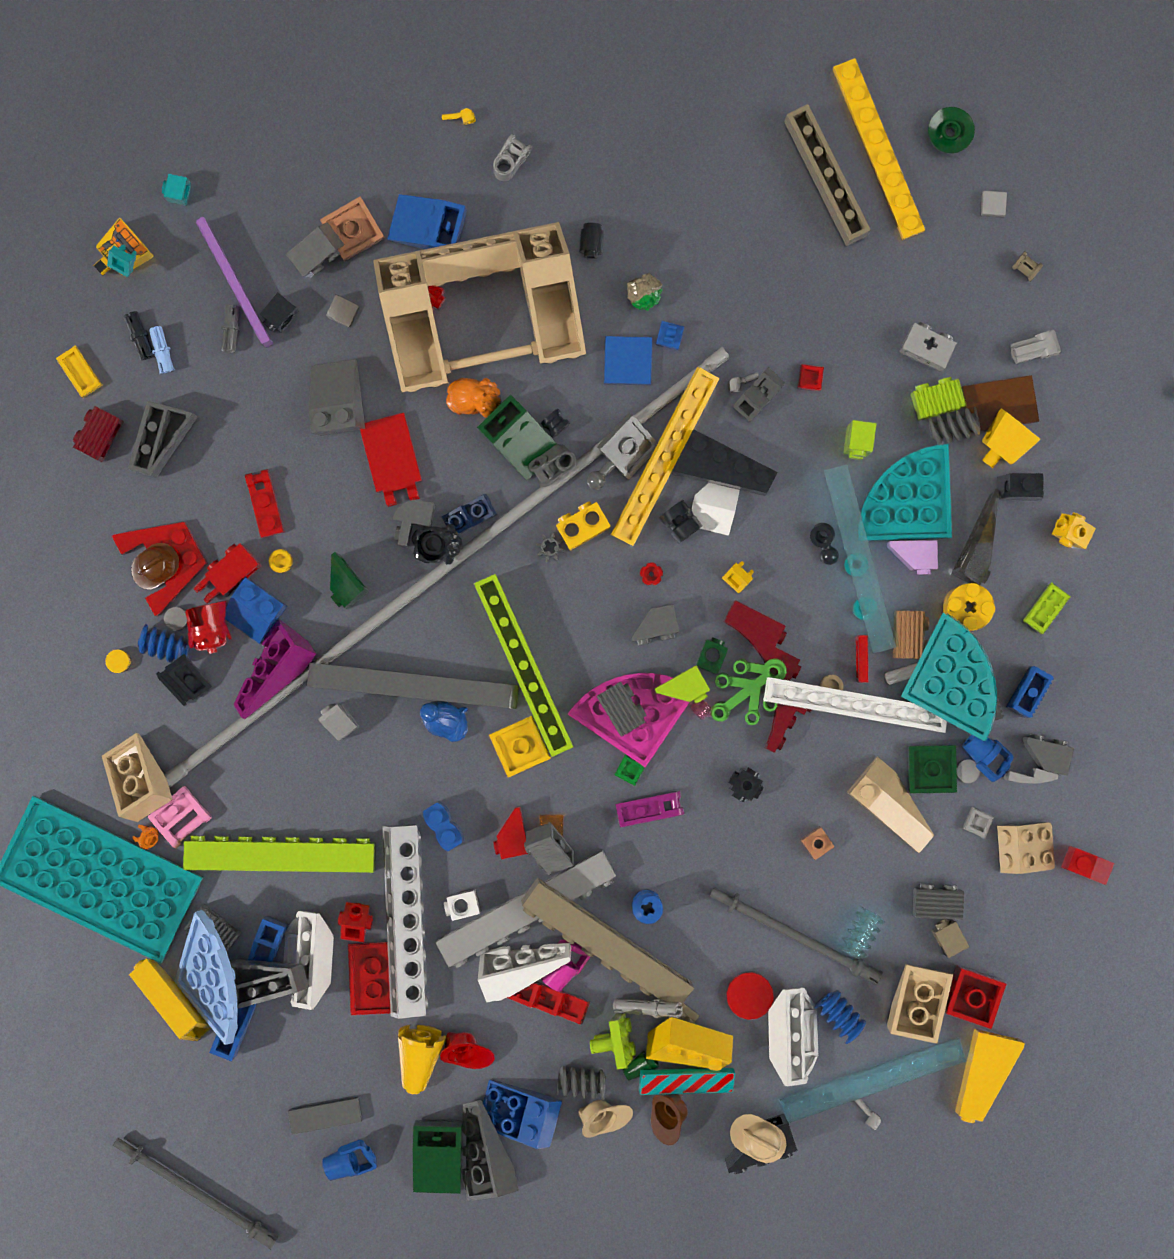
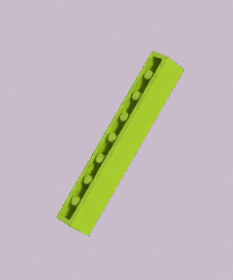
(523, 665)
(279, 855)

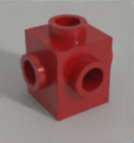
(355, 921)

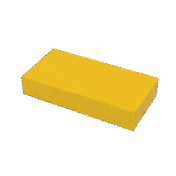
(79, 371)

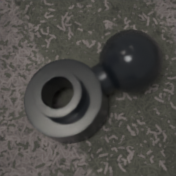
(829, 554)

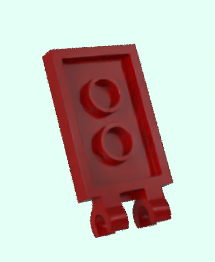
(391, 457)

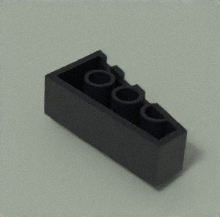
(719, 464)

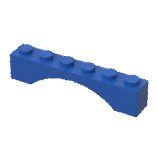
(263, 949)

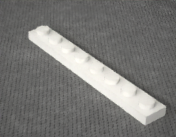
(851, 704)

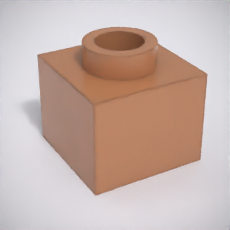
(809, 839)

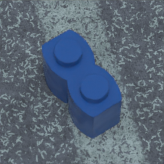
(439, 820)

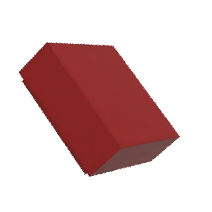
(810, 377)

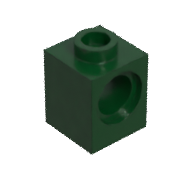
(704, 663)

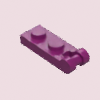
(649, 809)

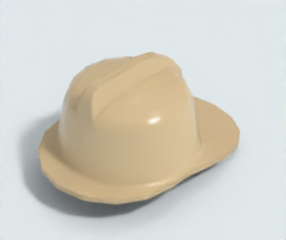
(603, 1118)
(758, 1138)

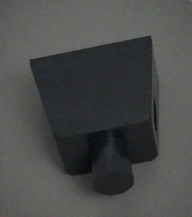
(1021, 486)

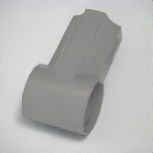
(1042, 346)

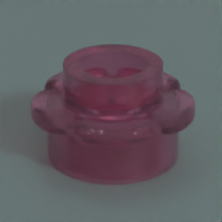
(701, 709)

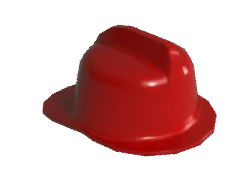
(465, 1052)

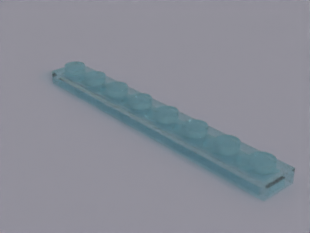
(859, 559)
(873, 1080)

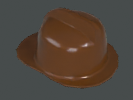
(154, 566)
(667, 1117)

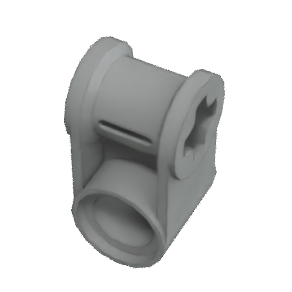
(512, 154)

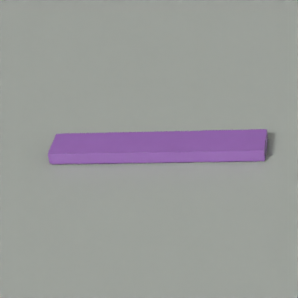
(234, 282)

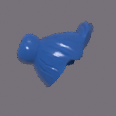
(445, 720)

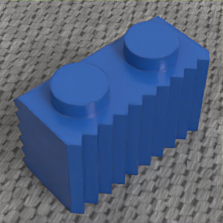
(1030, 692)

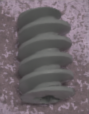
(955, 426)
(581, 1082)

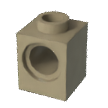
(949, 937)

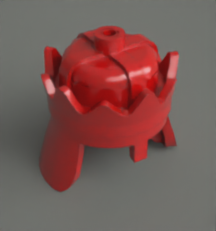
(207, 627)

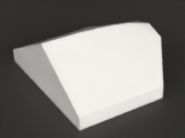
(715, 507)

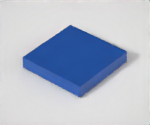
(628, 360)

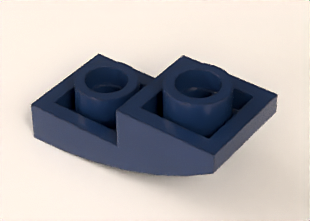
(470, 514)

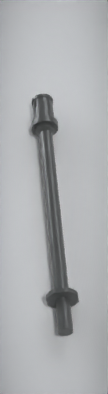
(856, 966)
(252, 1229)

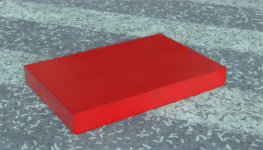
(369, 978)

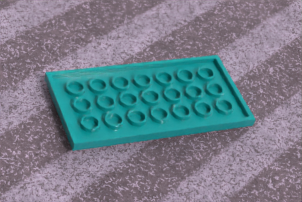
(98, 879)

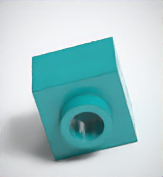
(176, 189)

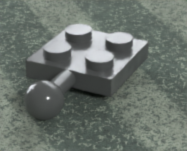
(626, 449)

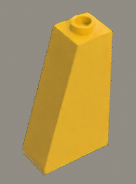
(169, 1000)
(986, 1070)

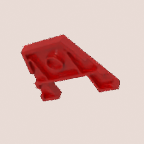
(190, 558)

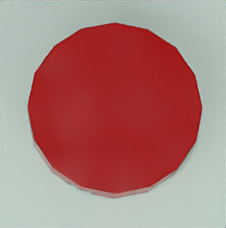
(749, 995)

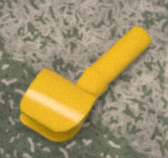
(466, 114)

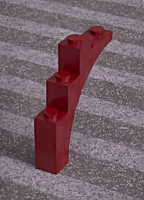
(764, 635)

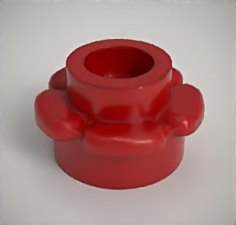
(646, 578)

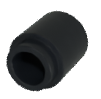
(591, 240)

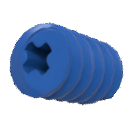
(161, 645)
(650, 915)
(842, 1015)

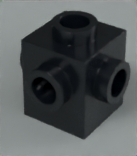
(737, 780)

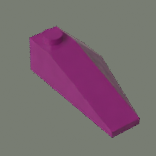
(281, 661)

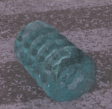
(861, 933)

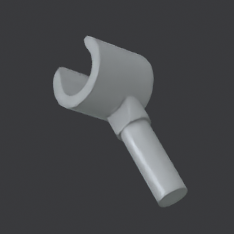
(734, 384)
(874, 1119)

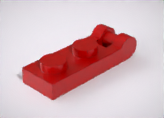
(264, 504)

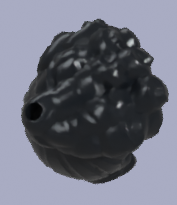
(436, 544)

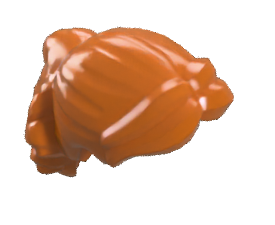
(473, 396)

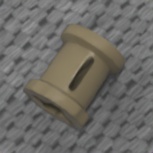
(1029, 262)

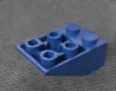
(426, 222)
(522, 1113)

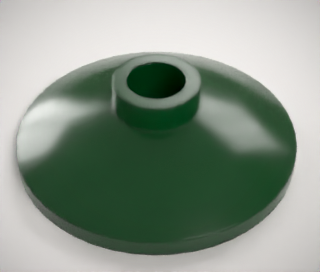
(953, 119)

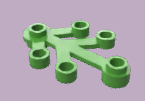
(750, 687)

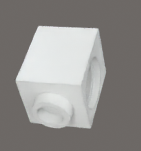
(472, 900)

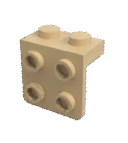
(1026, 848)

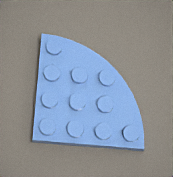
(208, 977)

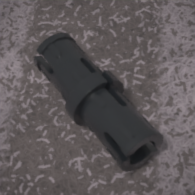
(138, 335)

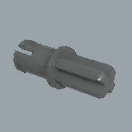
(230, 328)

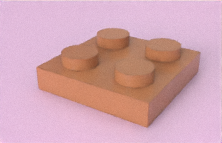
(354, 227)

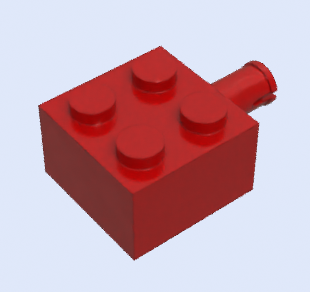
(974, 996)

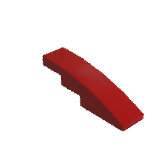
(553, 1002)

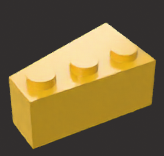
(689, 1045)

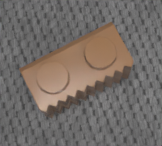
(909, 634)

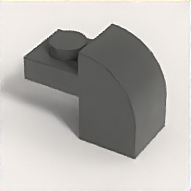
(759, 394)
(409, 514)

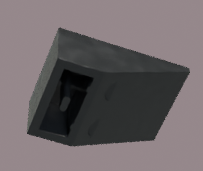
(739, 1161)

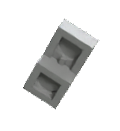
(1035, 776)

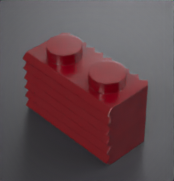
(97, 433)

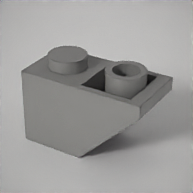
(338, 721)

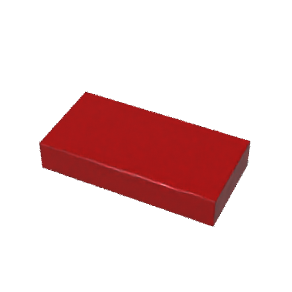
(862, 659)

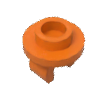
(147, 838)

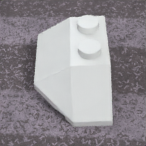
(311, 944)
(793, 1036)

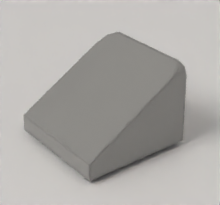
(342, 311)

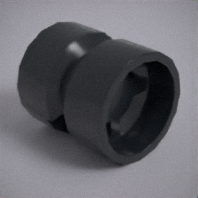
(685, 528)

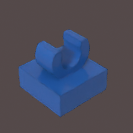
(670, 335)

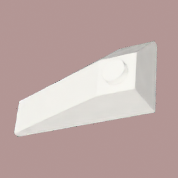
(508, 971)

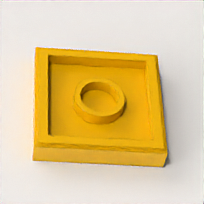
(519, 746)

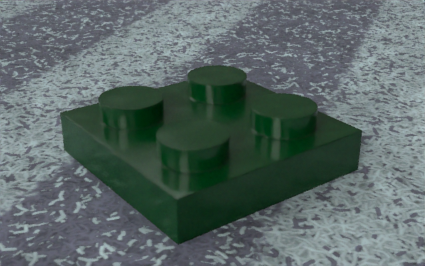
(932, 769)

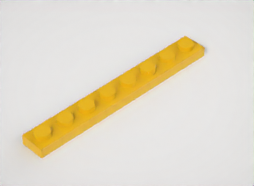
(878, 149)
(665, 456)

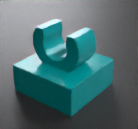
(121, 260)

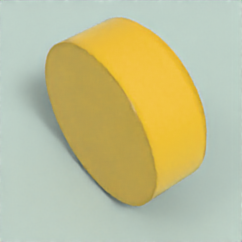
(280, 561)
(118, 661)

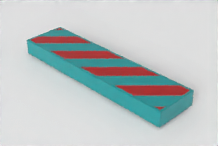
(686, 1081)

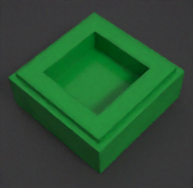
(629, 770)

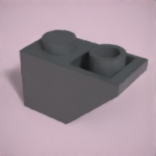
(657, 622)
(1049, 756)

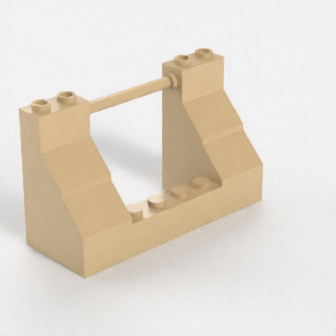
(547, 287)

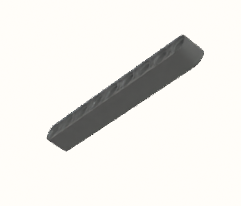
(412, 685)

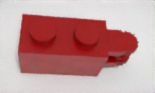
(228, 572)

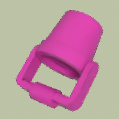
(560, 977)

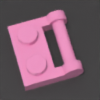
(175, 811)

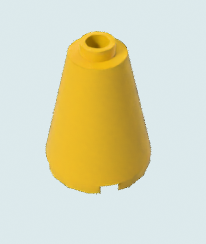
(418, 1055)

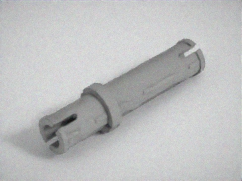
(643, 1007)

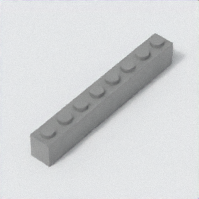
(510, 917)

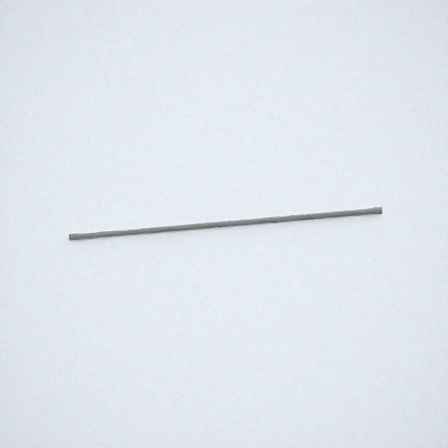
(182, 769)

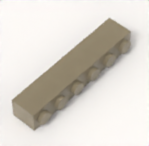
(827, 175)

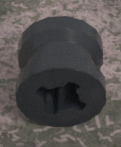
(555, 423)

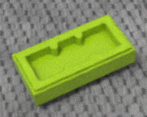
(1046, 608)

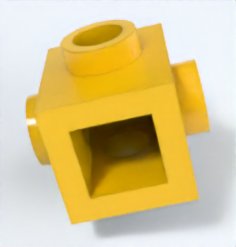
(1073, 531)

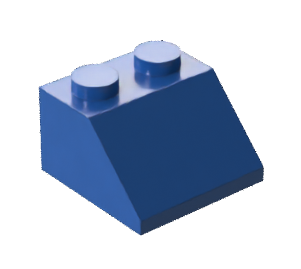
(253, 610)

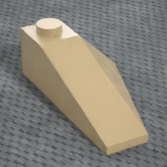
(889, 801)

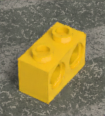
(586, 530)

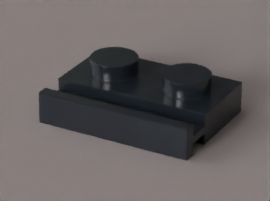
(184, 679)

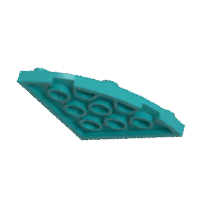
(911, 498)
(955, 679)

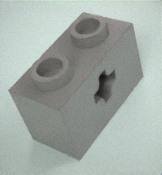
(915, 346)

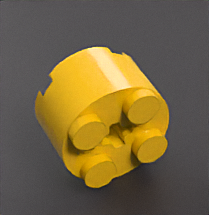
(981, 601)

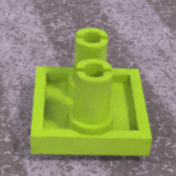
(617, 1041)

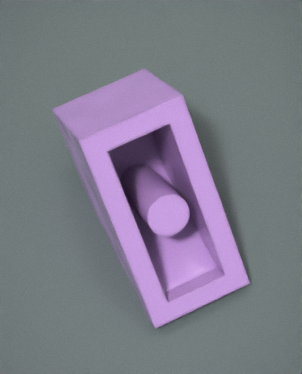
(916, 555)

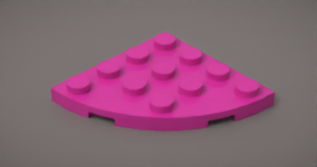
(645, 739)

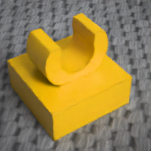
(738, 577)

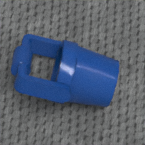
(985, 752)
(345, 1161)

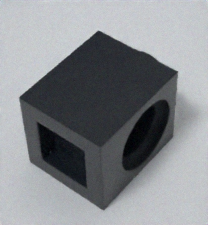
(278, 313)

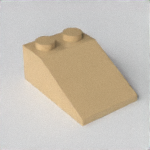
(135, 779)
(919, 1003)

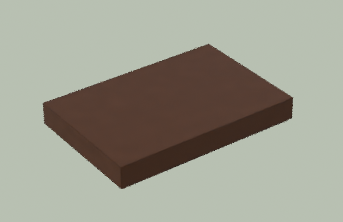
(1011, 395)

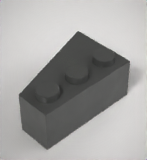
(158, 437)
(266, 980)

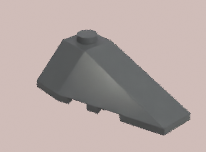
(488, 1166)

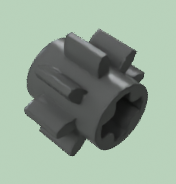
(548, 554)

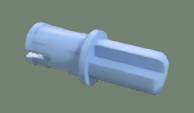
(161, 350)

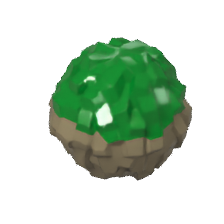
(644, 291)

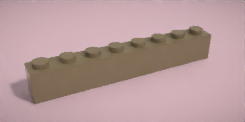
(605, 943)

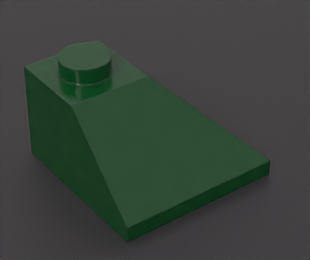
(344, 583)

